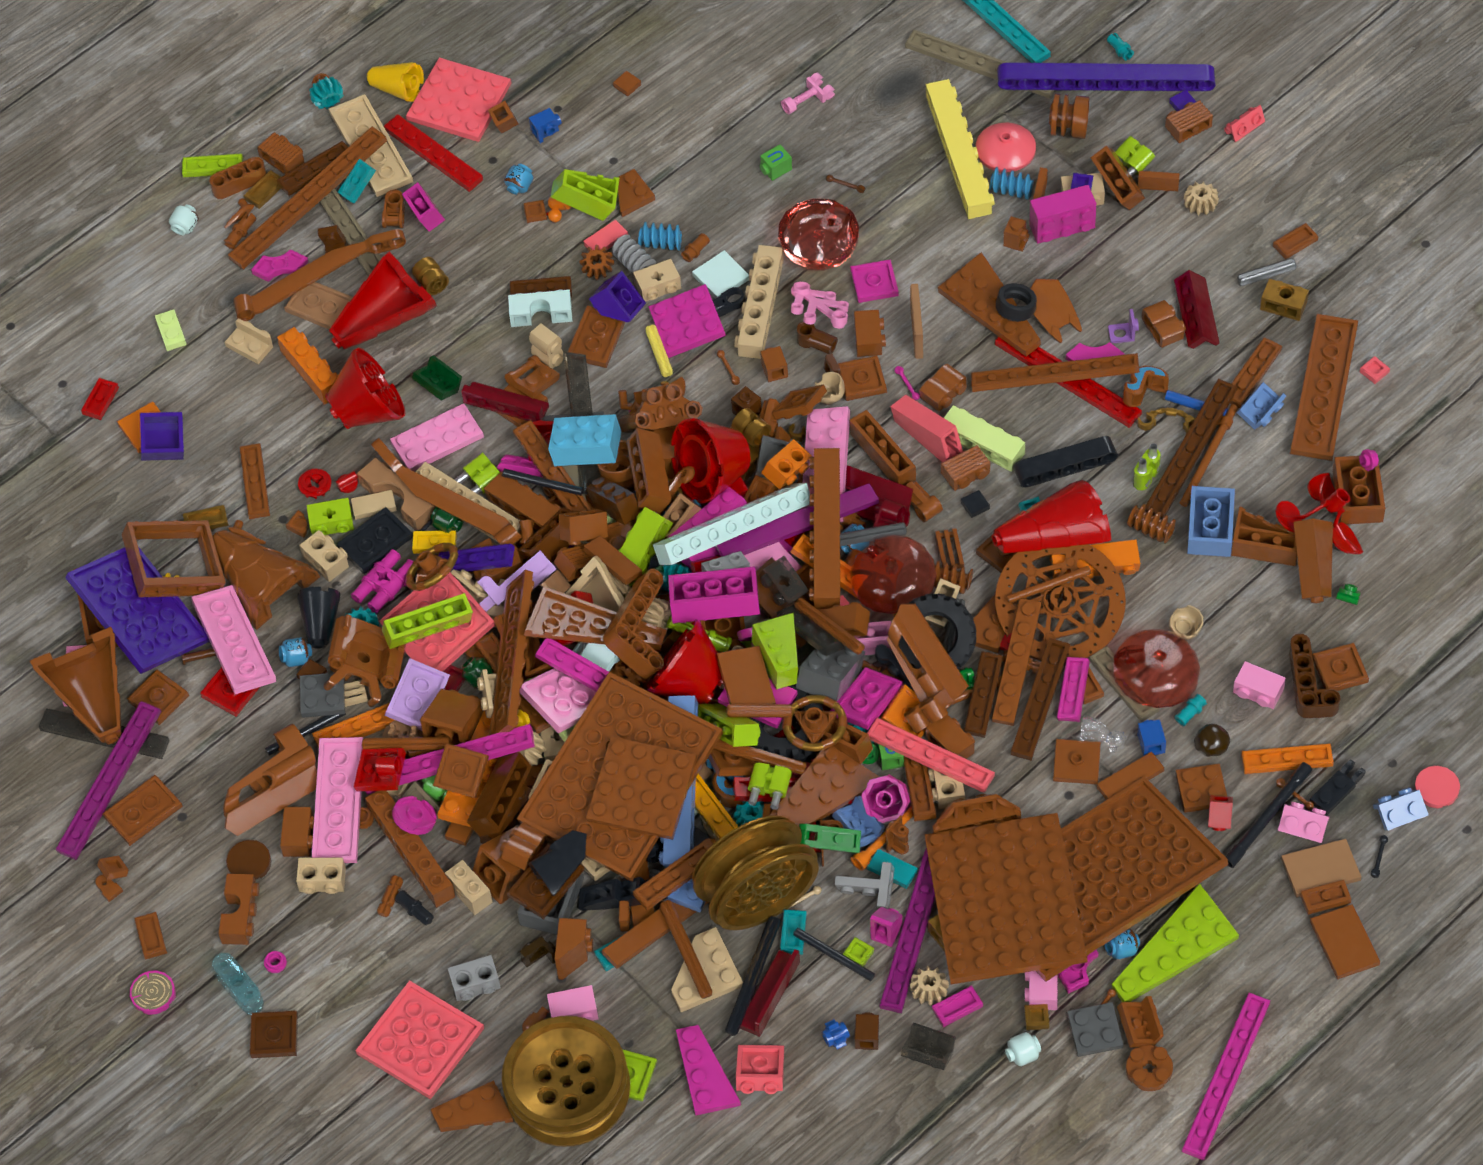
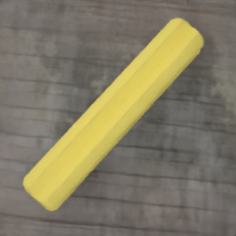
(659, 351)

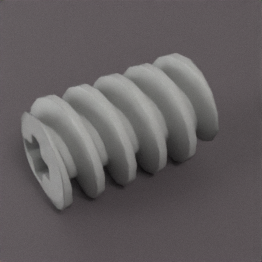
(631, 254)

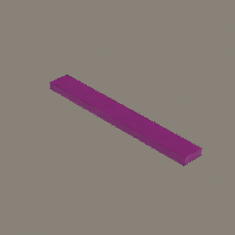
(794, 523)
(108, 780)
(910, 940)

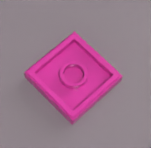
(874, 281)

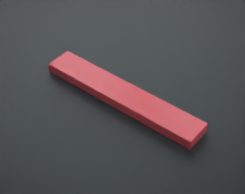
(930, 755)

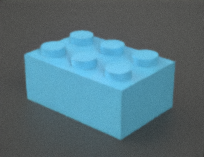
(584, 440)

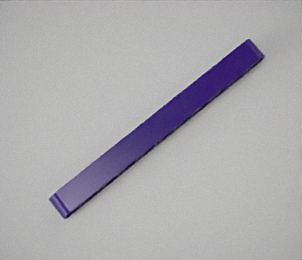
(1106, 77)

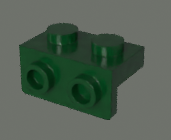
(438, 378)

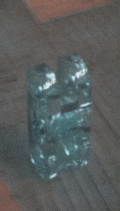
(230, 972)

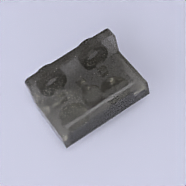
(929, 1046)

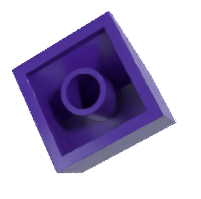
(617, 298)

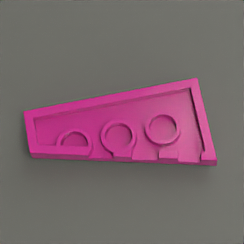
(705, 1077)

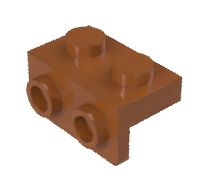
(1140, 1022)

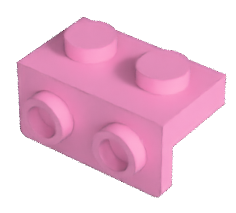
(1303, 822)

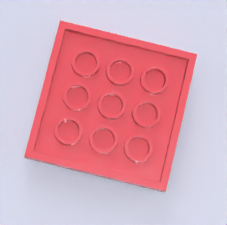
(458, 99)
(446, 646)
(420, 1039)

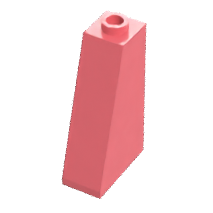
(927, 428)

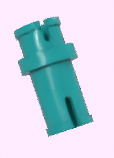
(1122, 48)
(1193, 707)

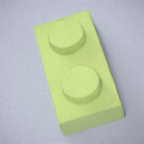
(170, 330)

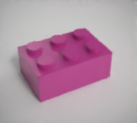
(1062, 214)

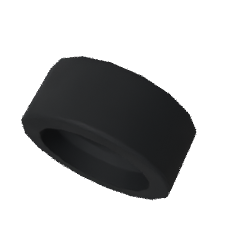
(1020, 292)

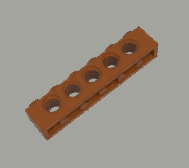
(411, 850)

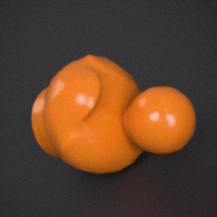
(556, 207)

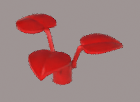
(1322, 490)

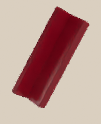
(1196, 309)
(504, 402)
(770, 992)

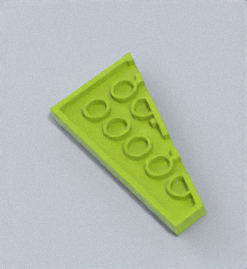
(1185, 939)

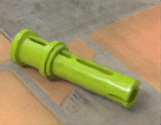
(720, 643)

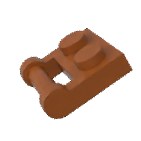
(534, 382)

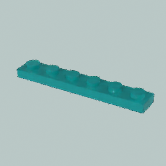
(1010, 30)

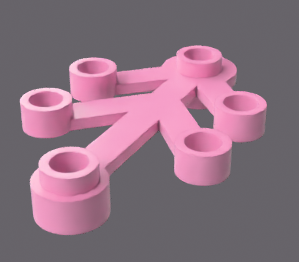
(802, 291)

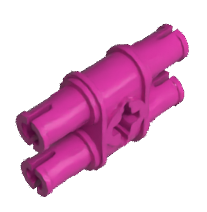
(383, 581)

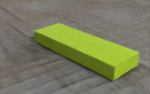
(208, 165)

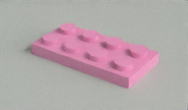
(437, 437)

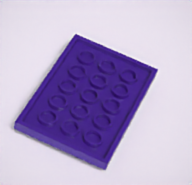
(144, 627)

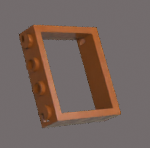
(173, 585)

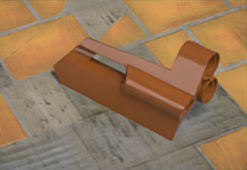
(938, 680)
(292, 778)

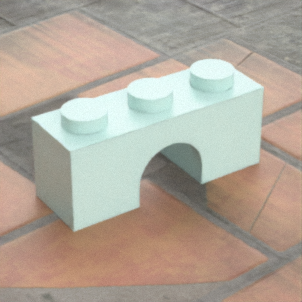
(524, 306)

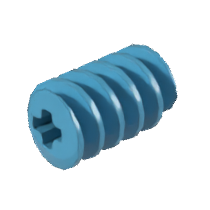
(1009, 182)
(660, 236)

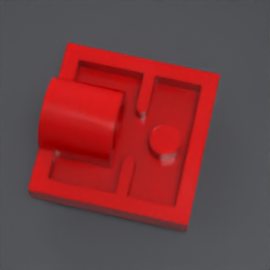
(379, 769)

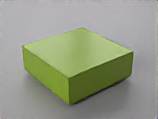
(859, 951)

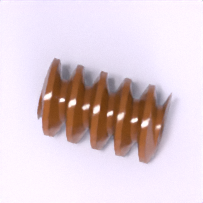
(1151, 524)
(959, 578)

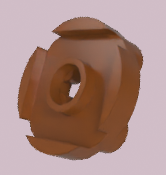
(1152, 1055)

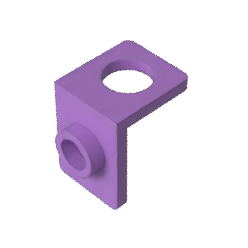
(1129, 328)

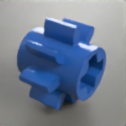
(835, 1034)

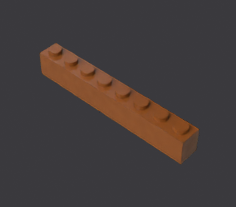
(826, 527)

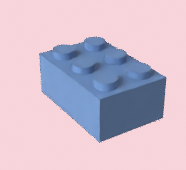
(1211, 521)

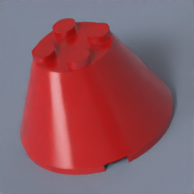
(363, 394)
(689, 667)

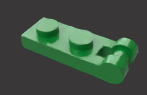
(831, 838)

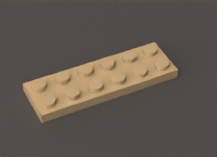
(353, 120)

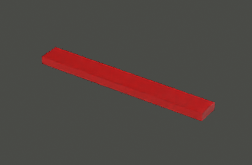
(1085, 388)

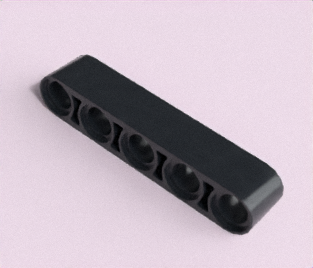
(1065, 461)

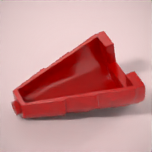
(380, 305)
(1059, 521)

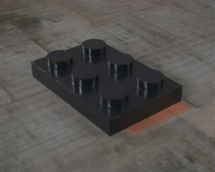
(375, 539)

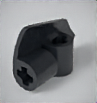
(560, 860)

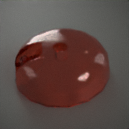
(818, 234)
(892, 573)
(1156, 668)

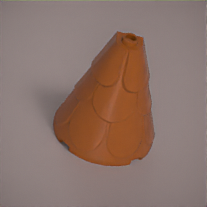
(259, 573)
(87, 684)

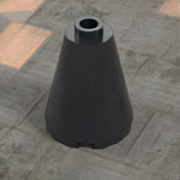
(318, 614)

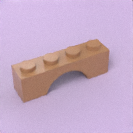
(379, 477)

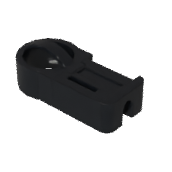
(722, 304)

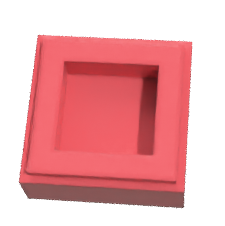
(1374, 370)

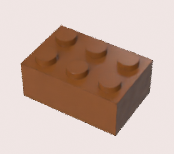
(1364, 490)

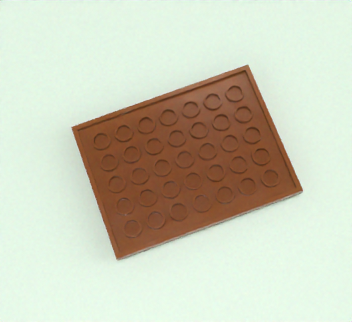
(569, 784)
(1005, 898)

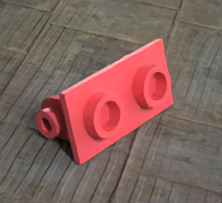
(1248, 122)

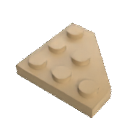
(717, 967)

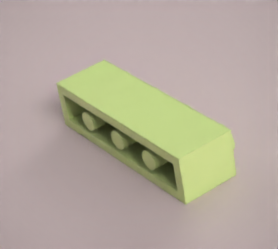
(993, 441)

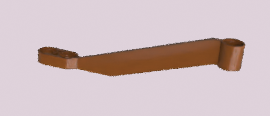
(247, 306)
(450, 501)

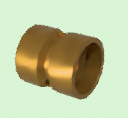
(430, 275)
(751, 426)

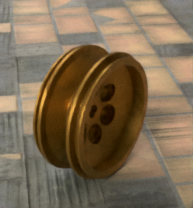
(755, 872)
(537, 1056)

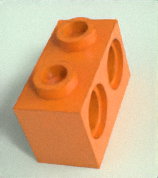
(787, 464)

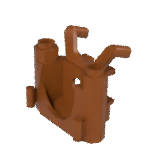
(657, 408)
(362, 651)

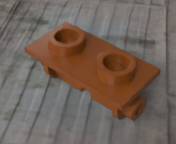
(897, 836)

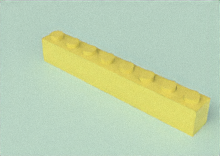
(959, 149)

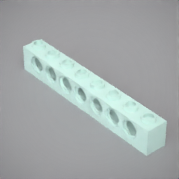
(732, 524)

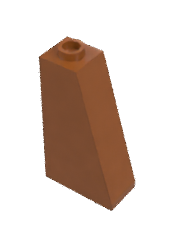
(1314, 558)

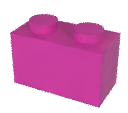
(423, 207)

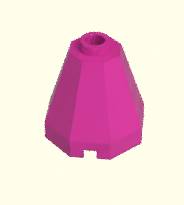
(885, 798)

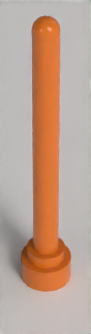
(861, 859)

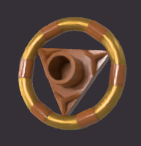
(433, 567)
(815, 723)

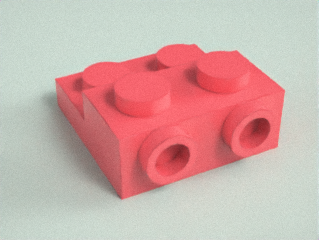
(760, 1068)

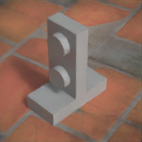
(870, 887)

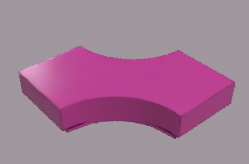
(270, 267)
(1083, 352)
(1075, 975)

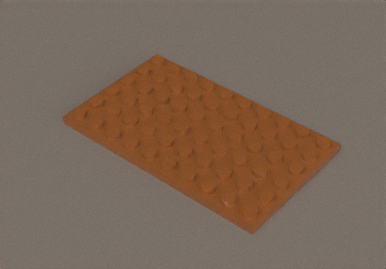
(1131, 862)

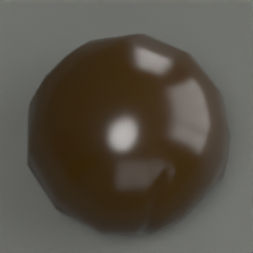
(1212, 740)

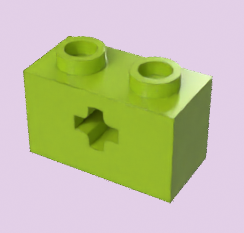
(330, 516)

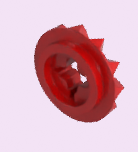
(318, 476)

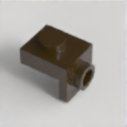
(535, 950)

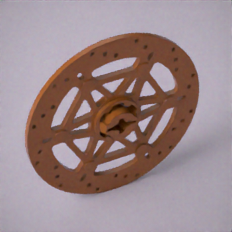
(1089, 628)

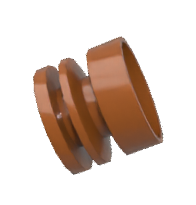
(1069, 116)
(621, 471)

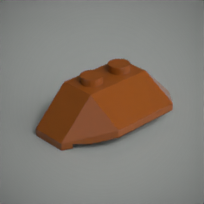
(975, 812)

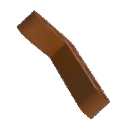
(621, 634)

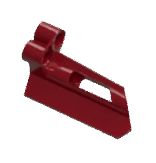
(892, 496)

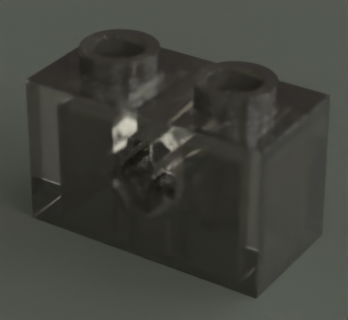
(780, 572)

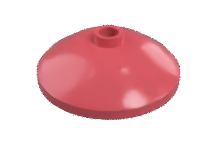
(1005, 147)

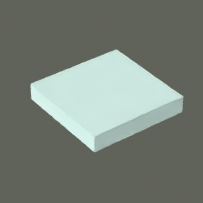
(720, 274)

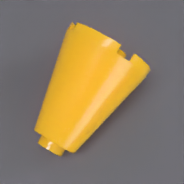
(397, 79)

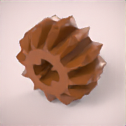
(598, 268)

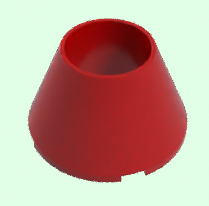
(715, 453)

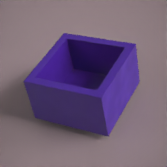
(161, 436)

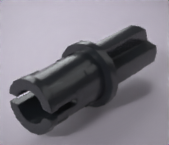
(414, 907)

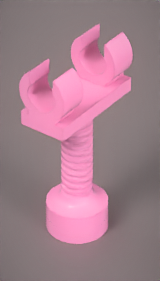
(812, 83)

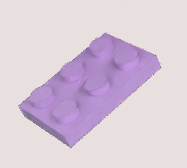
(415, 693)

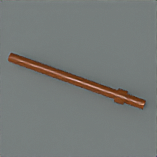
(1224, 425)

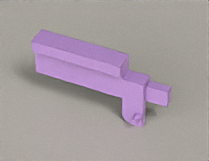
(537, 564)

